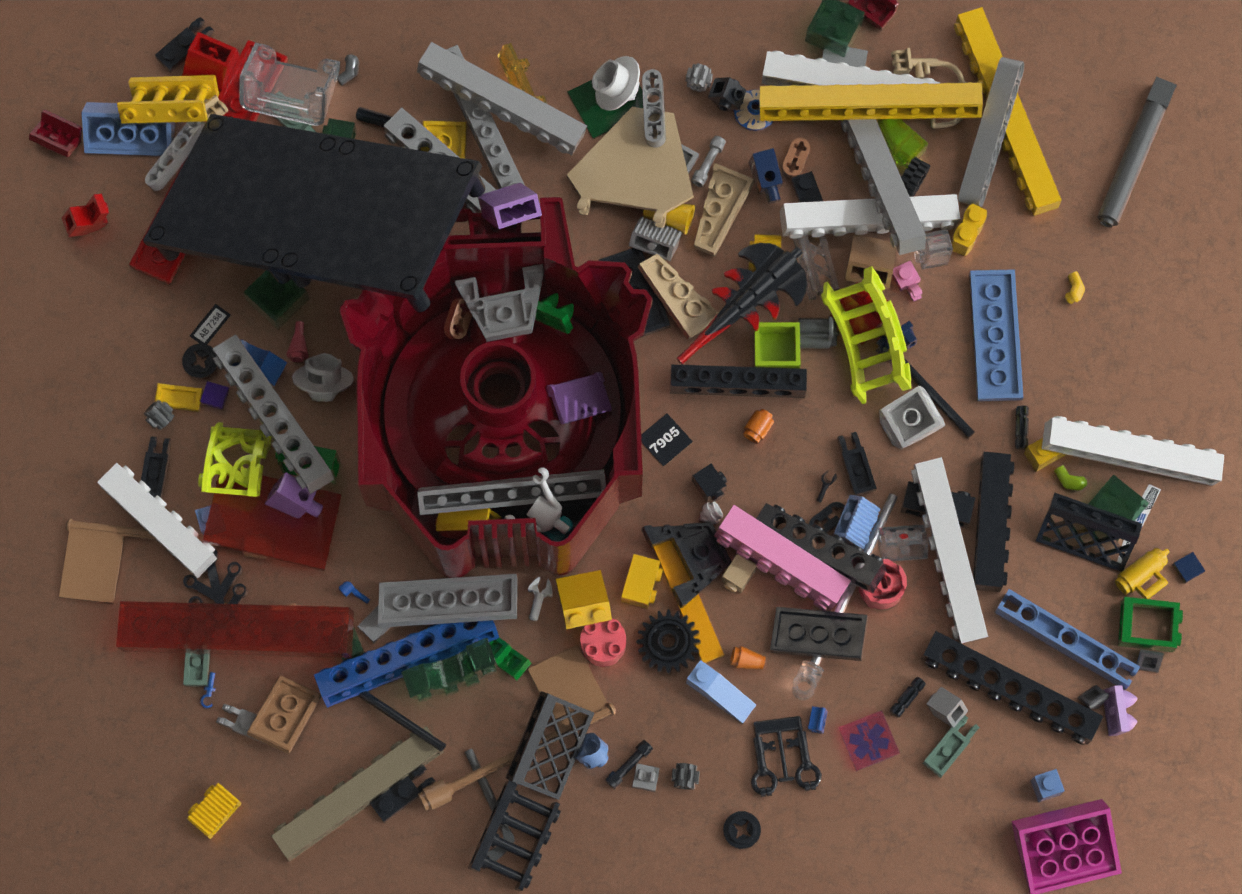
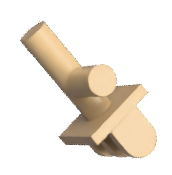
(904, 63)
(215, 106)

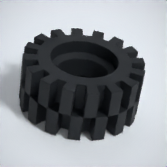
(914, 175)

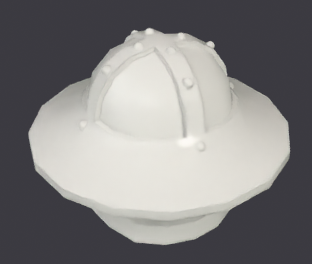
(616, 82)
(322, 377)

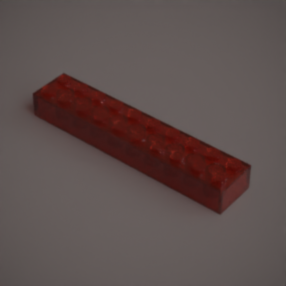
(235, 629)

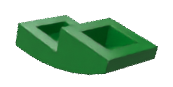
(509, 659)

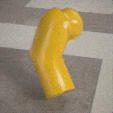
(1077, 288)

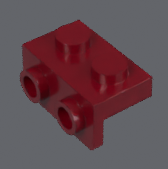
(876, 11)
(56, 133)

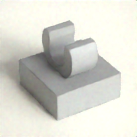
(645, 777)

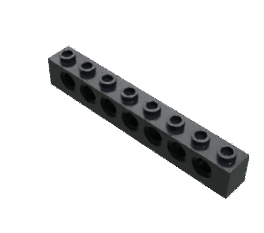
(1088, 719)

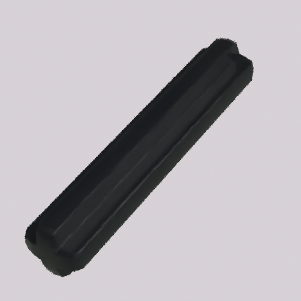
(373, 117)

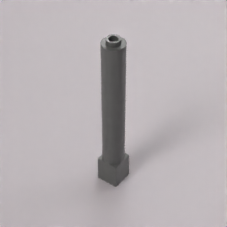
(1136, 152)

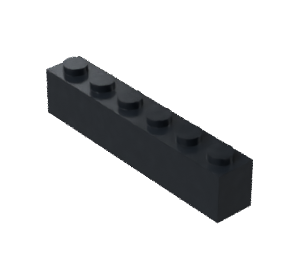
(992, 521)

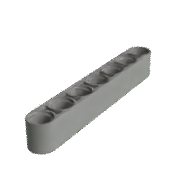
(991, 131)

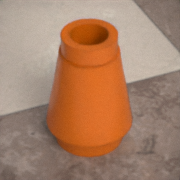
(746, 659)

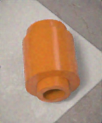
(758, 426)

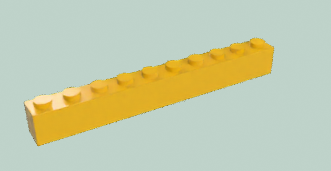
(871, 101)
(1019, 137)

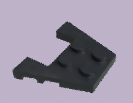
(698, 551)

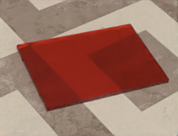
(258, 529)

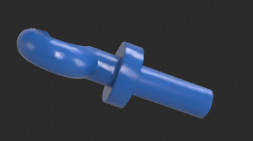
(209, 688)

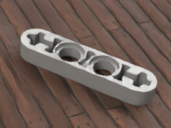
(654, 108)

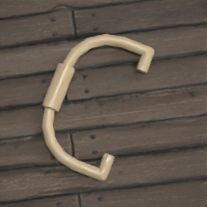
(927, 65)

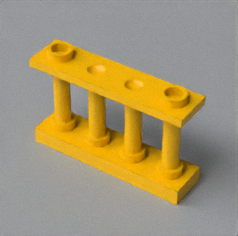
(173, 88)

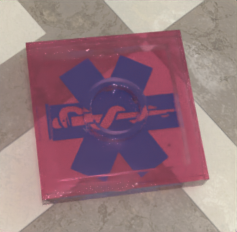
(869, 740)

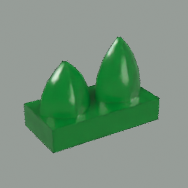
(555, 318)

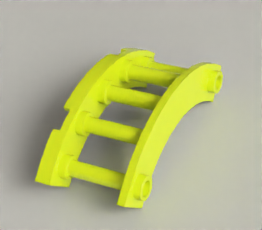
(890, 328)

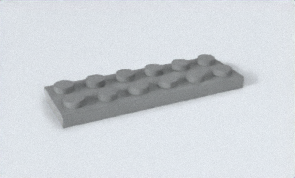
(447, 600)

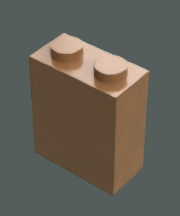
(867, 253)

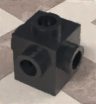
(727, 94)

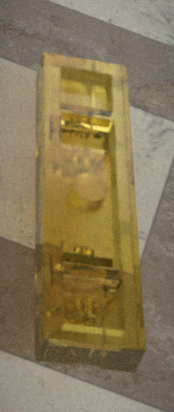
(515, 70)

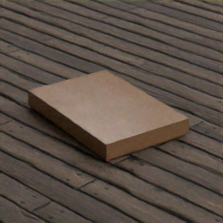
(284, 714)

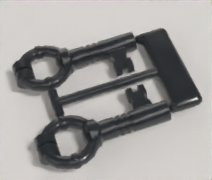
(778, 726)

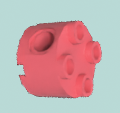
(889, 590)
(603, 642)

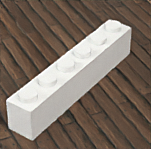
(157, 520)

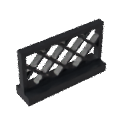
(1094, 520)
(535, 732)

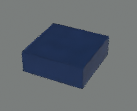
(1188, 567)

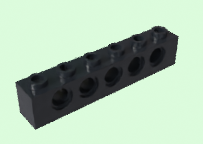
(738, 381)
(866, 578)

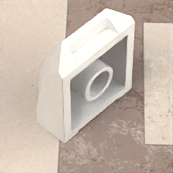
(910, 418)

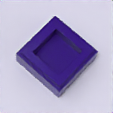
(214, 395)

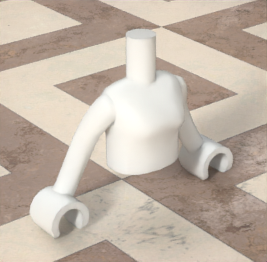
(546, 511)

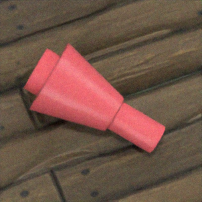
(297, 349)

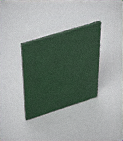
(597, 119)

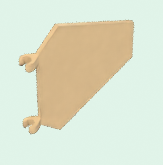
(631, 172)

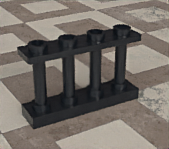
(491, 838)

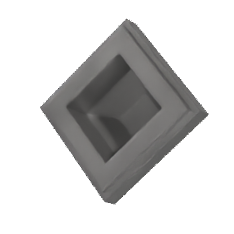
(1149, 660)
(1094, 697)

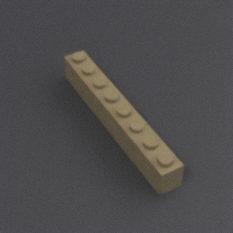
(353, 795)

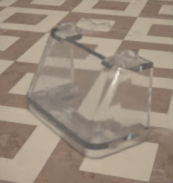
(286, 88)

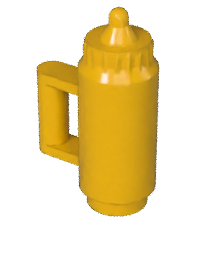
(1143, 570)

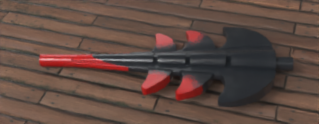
(773, 272)

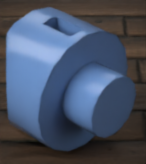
(593, 752)

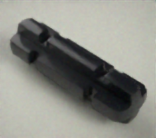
(1022, 427)
(907, 697)

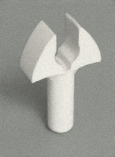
(538, 599)

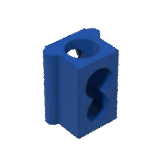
(817, 720)

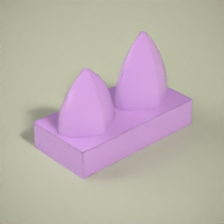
(1115, 709)

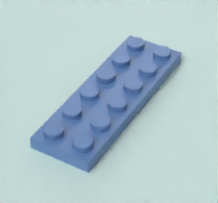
(996, 335)

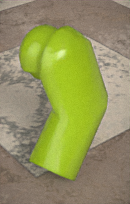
(1069, 481)

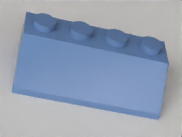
(107, 135)

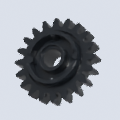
(668, 627)

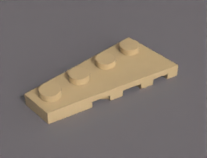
(724, 200)
(682, 302)

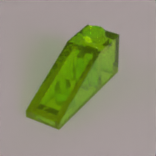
(902, 141)

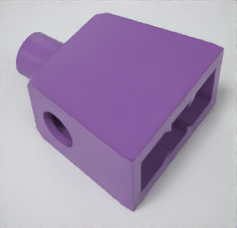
(292, 499)

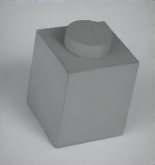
(947, 707)

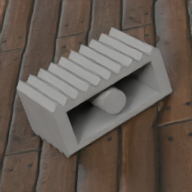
(655, 239)

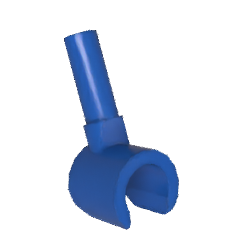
(347, 588)

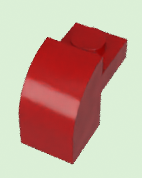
(86, 218)

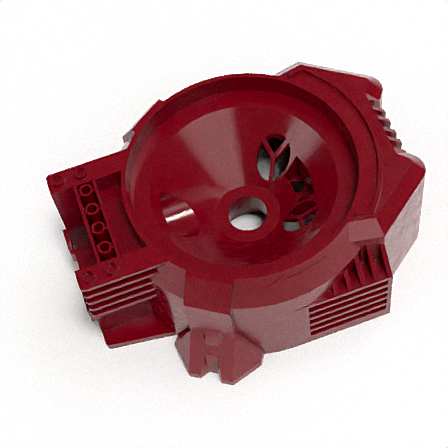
(423, 385)

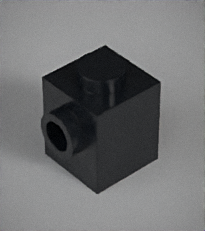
(710, 483)

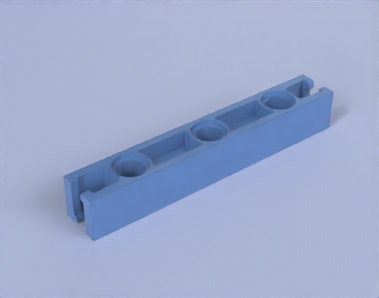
(1083, 648)

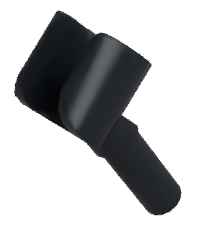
(825, 485)

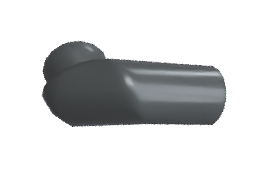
(351, 69)

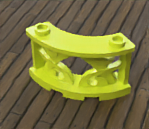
(251, 477)

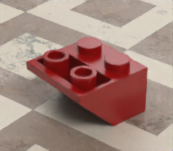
(210, 57)

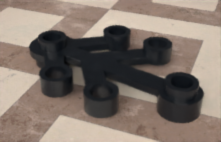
(217, 592)

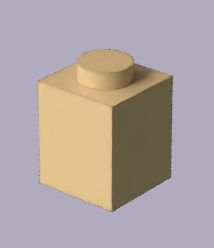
(738, 574)

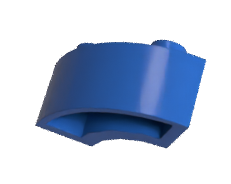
(268, 362)

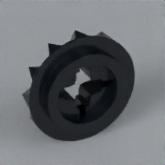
(189, 360)
(739, 819)

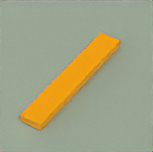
(676, 575)

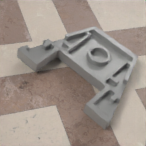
(504, 313)

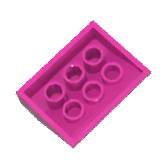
(1067, 846)

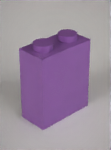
(509, 205)

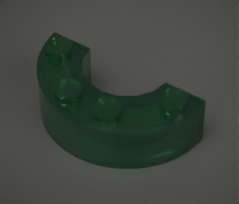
(451, 673)

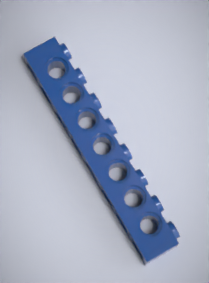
(378, 675)

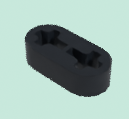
(825, 514)

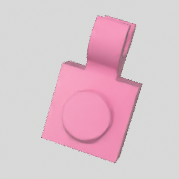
(907, 278)

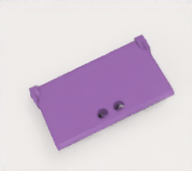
(577, 395)

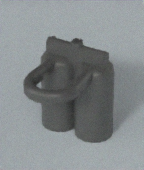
(818, 333)

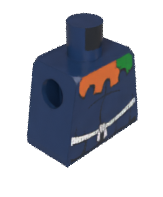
(763, 166)

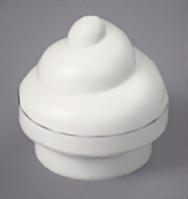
(710, 513)

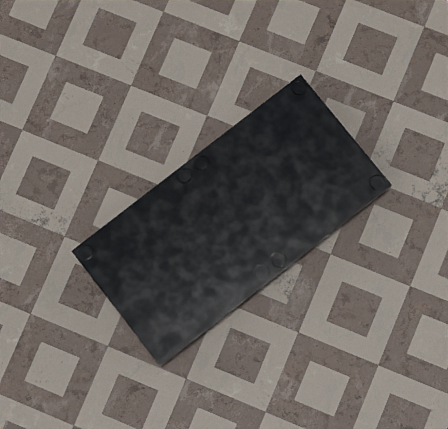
(315, 206)

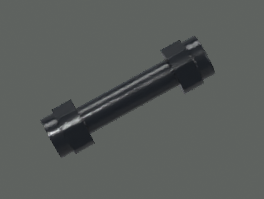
(643, 749)

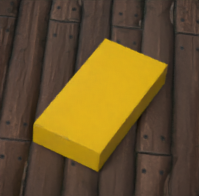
(180, 396)

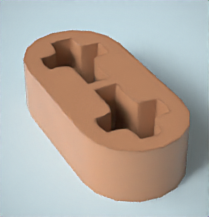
(791, 156)
(457, 318)

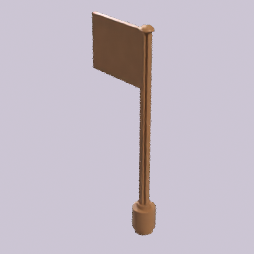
(95, 559)
(562, 676)

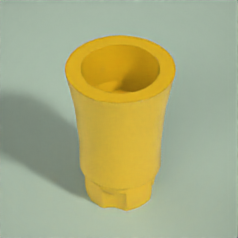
(678, 218)

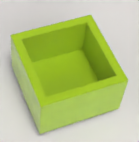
(777, 345)

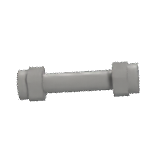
(716, 146)

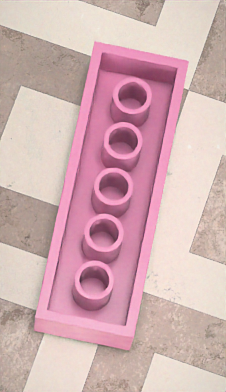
(782, 558)

